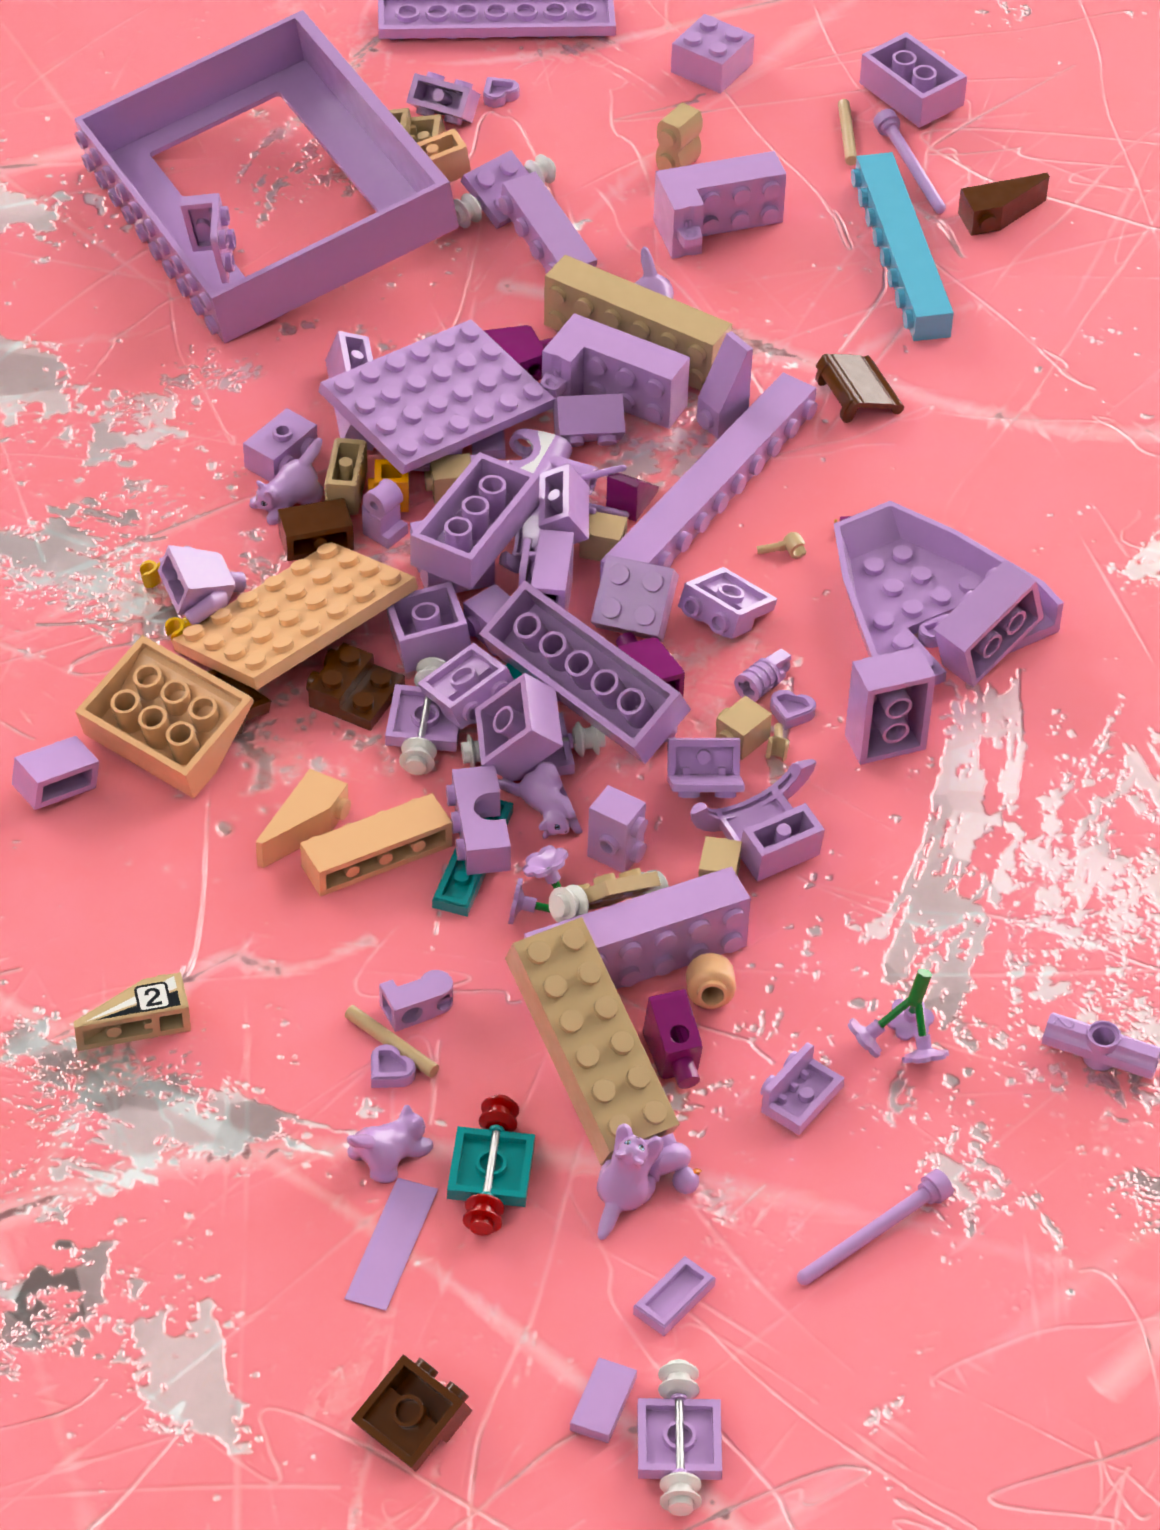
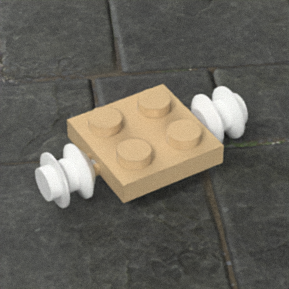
(606, 891)

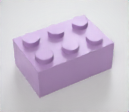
(913, 79)
(988, 622)
(889, 705)

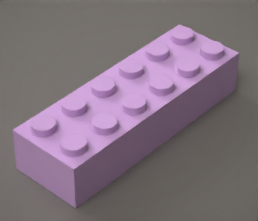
(586, 671)
(669, 927)

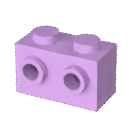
(434, 95)

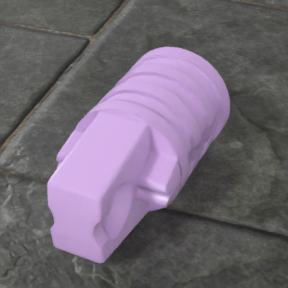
(763, 675)

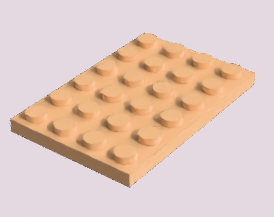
(294, 614)

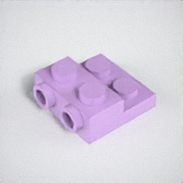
(725, 602)
(465, 684)

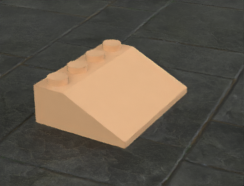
(165, 715)

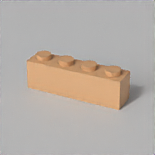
(376, 844)

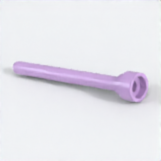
(888, 125)
(934, 1188)

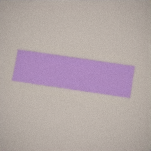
(391, 1244)

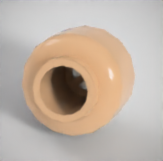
(710, 981)

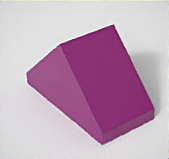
(629, 494)

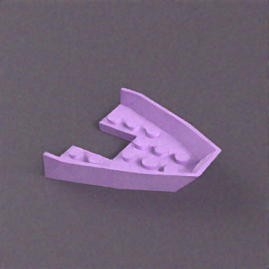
(912, 570)

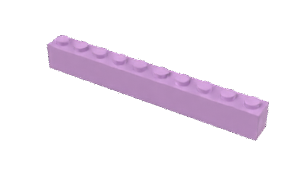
(719, 474)

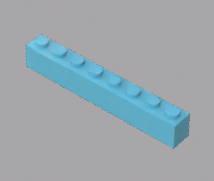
(902, 247)

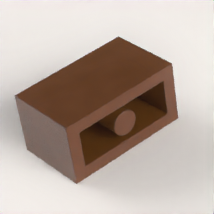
(312, 525)

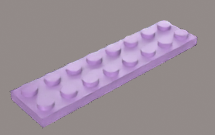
(494, 18)

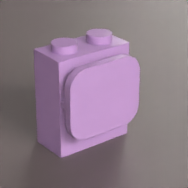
(549, 565)

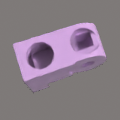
(382, 514)
(416, 1000)

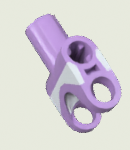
(546, 453)

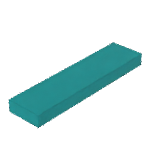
(457, 889)

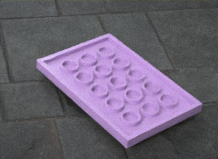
(436, 396)

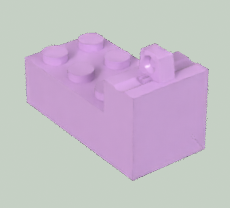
(717, 199)
(604, 360)

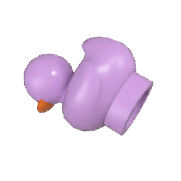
(675, 1159)

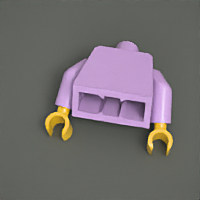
(195, 583)

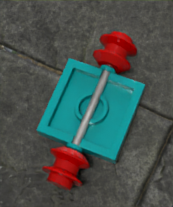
(491, 1165)

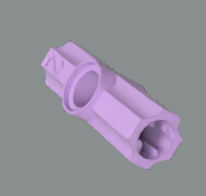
(1101, 1045)

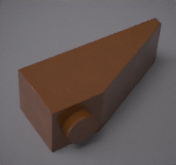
(1000, 203)

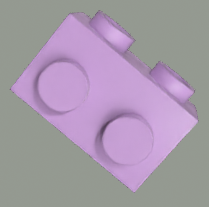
(799, 1090)

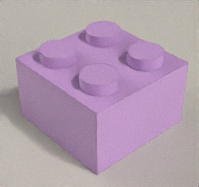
(712, 53)
(634, 597)
(428, 625)
(518, 727)

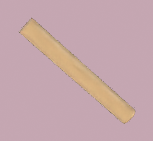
(847, 132)
(385, 1036)

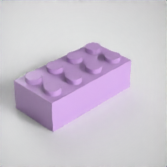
(474, 520)

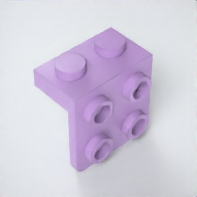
(209, 230)
(704, 766)

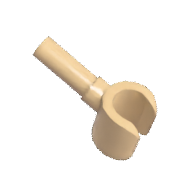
(792, 543)
(777, 744)

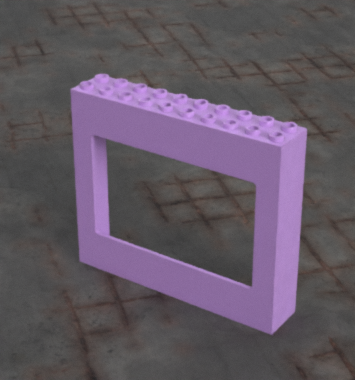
(337, 108)

